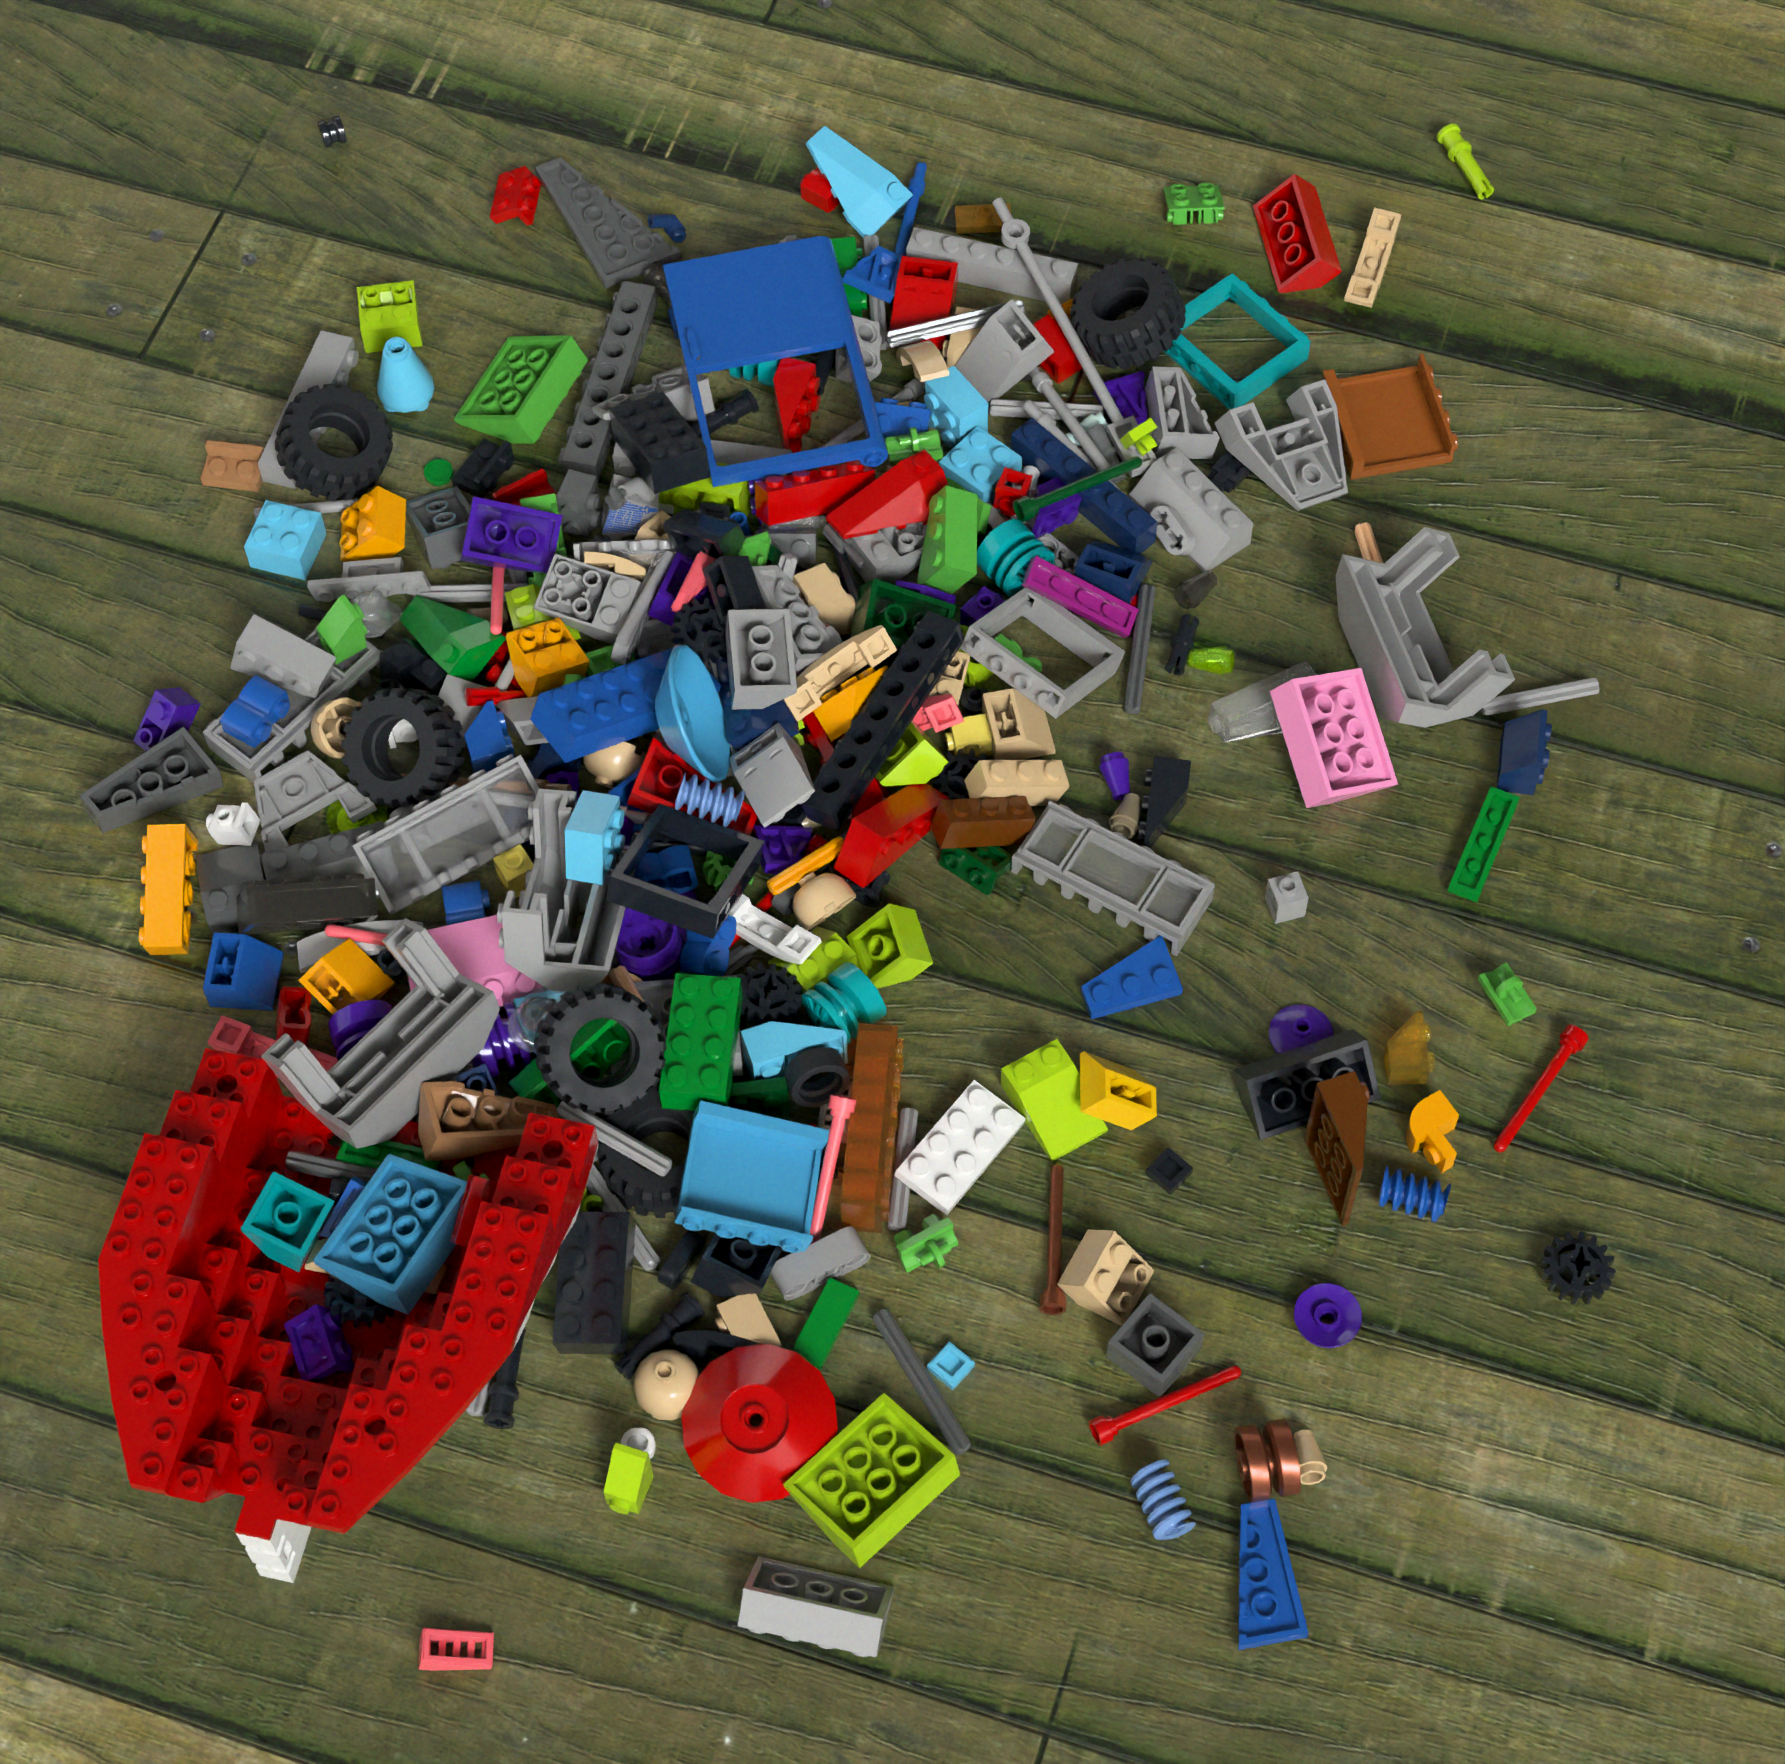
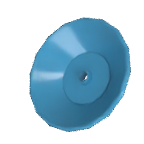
(692, 714)

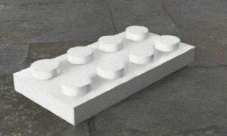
(960, 1147)

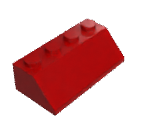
(1296, 236)

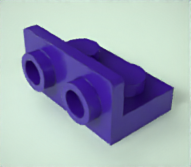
(319, 1344)

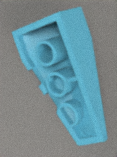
(862, 185)

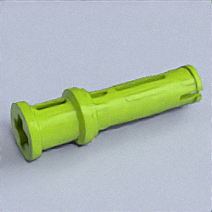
(1460, 152)

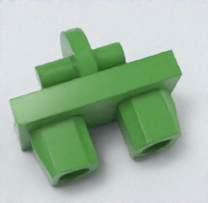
(907, 445)
(1507, 994)
(927, 1245)

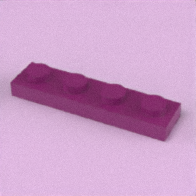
(1080, 597)

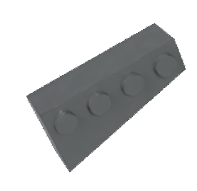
(152, 782)

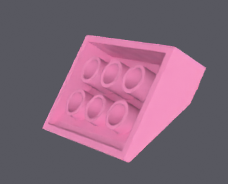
(1333, 737)
(476, 955)

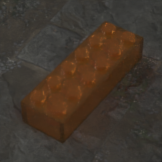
(872, 1128)

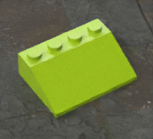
(873, 1479)

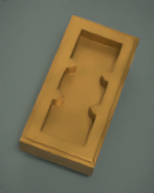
(978, 219)

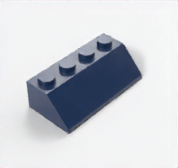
(748, 724)

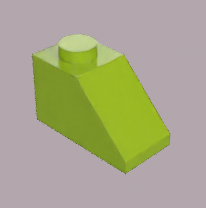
(627, 1479)

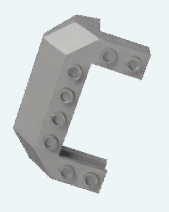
(1399, 644)
(542, 932)
(419, 1041)

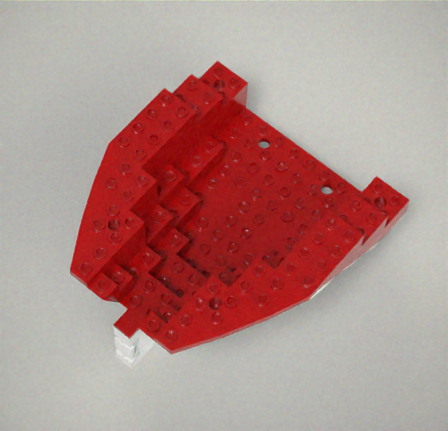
(200, 1315)

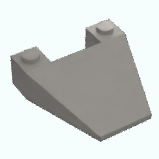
(1296, 459)

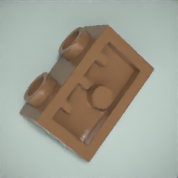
(232, 466)

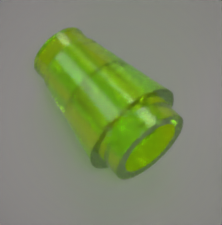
(1213, 660)

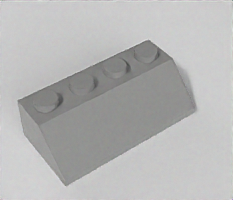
(1213, 519)
(815, 1607)

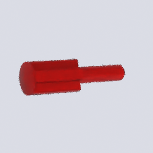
(481, 695)

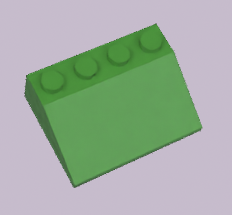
(523, 387)

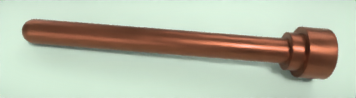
(1052, 1299)

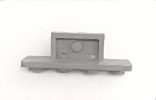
(370, 575)

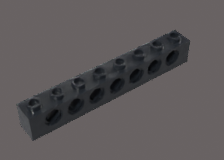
(895, 700)

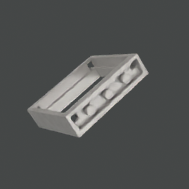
(1058, 624)

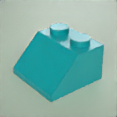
(287, 1221)

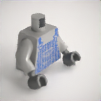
(628, 508)

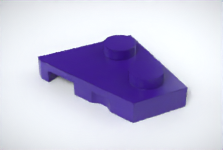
(1128, 396)
(782, 846)

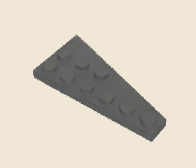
(604, 229)

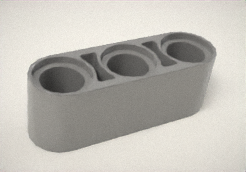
(823, 1259)

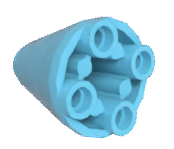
(403, 378)

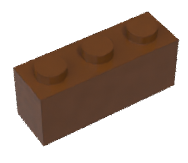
(982, 822)

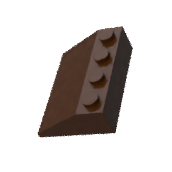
(1338, 1138)

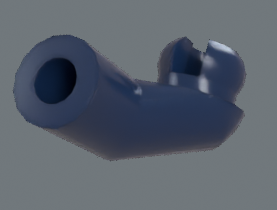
(670, 224)

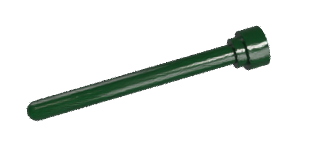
(1027, 507)

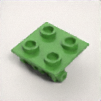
(1194, 198)

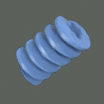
(709, 799)
(1160, 1502)

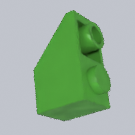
(342, 630)

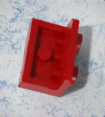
(516, 196)

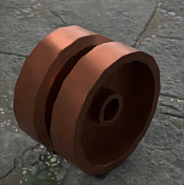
(1267, 1460)

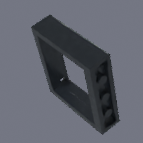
(669, 905)

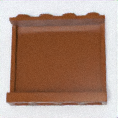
(1392, 420)

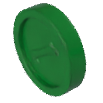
(438, 472)

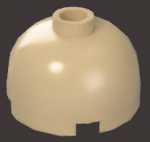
(329, 724)
(614, 763)
(820, 898)
(665, 1383)

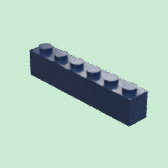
(1102, 504)

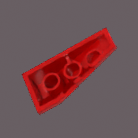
(891, 500)

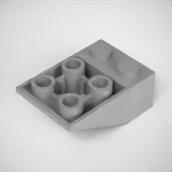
(1003, 352)
(890, 552)
(587, 597)
(772, 774)

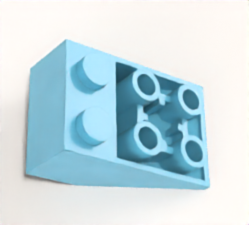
(774, 1044)

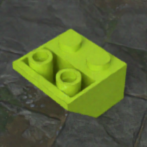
(388, 313)

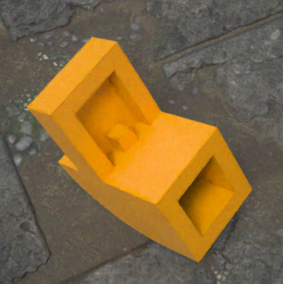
(1426, 1130)

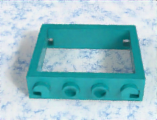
(1209, 374)

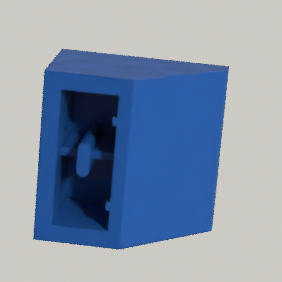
(488, 739)
(242, 973)

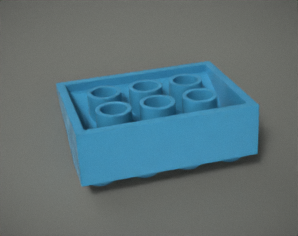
(395, 1233)

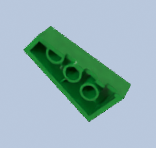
(591, 1053)

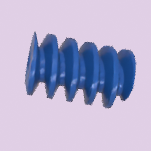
(1413, 1194)

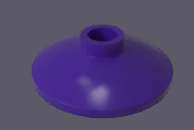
(1284, 1031)
(1328, 1301)

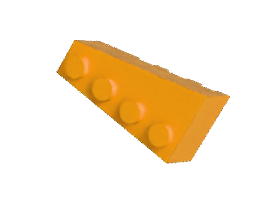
(167, 888)

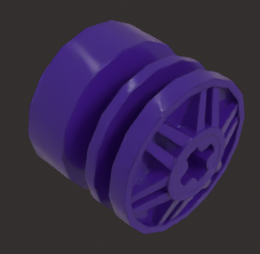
(648, 946)
(354, 1022)
(501, 1046)

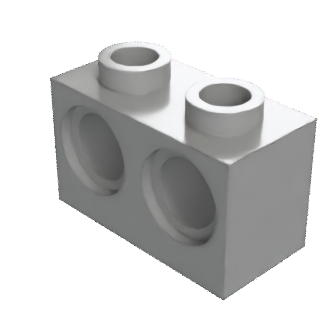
(870, 341)

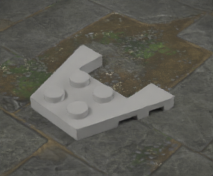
(299, 791)

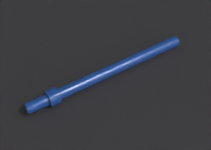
(916, 187)

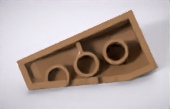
(471, 1122)

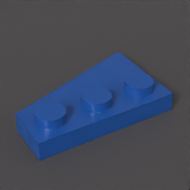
(1133, 982)

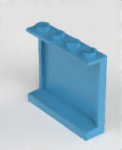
(750, 1177)

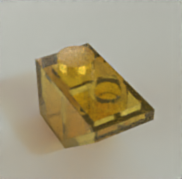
(1407, 1053)

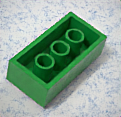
(701, 1041)

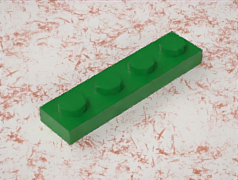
(1483, 844)

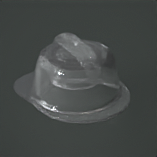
(377, 611)
(527, 1015)

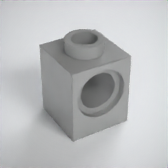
(1286, 897)

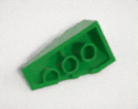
(451, 637)

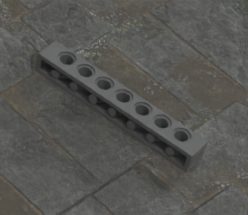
(610, 375)

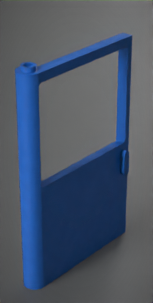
(765, 309)

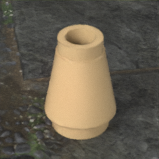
(1310, 1458)

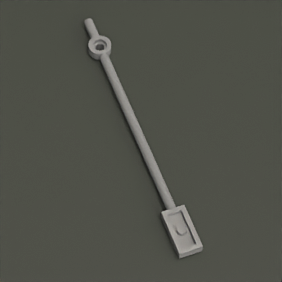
(1119, 426)

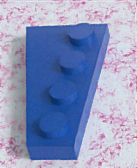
(1267, 1586)

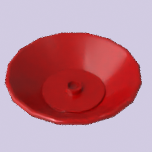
(795, 1423)

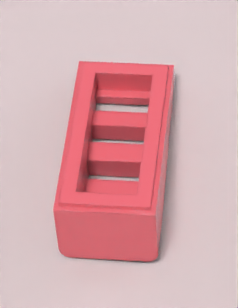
(694, 581)
(456, 1637)

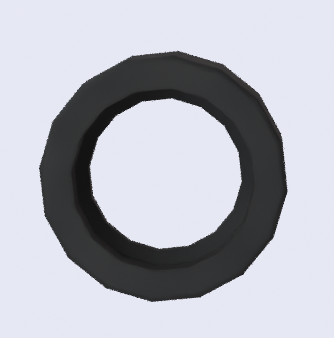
(811, 1063)

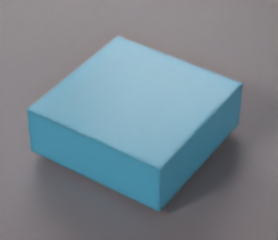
(950, 1365)

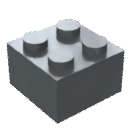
(1155, 1345)

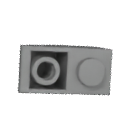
(517, 718)

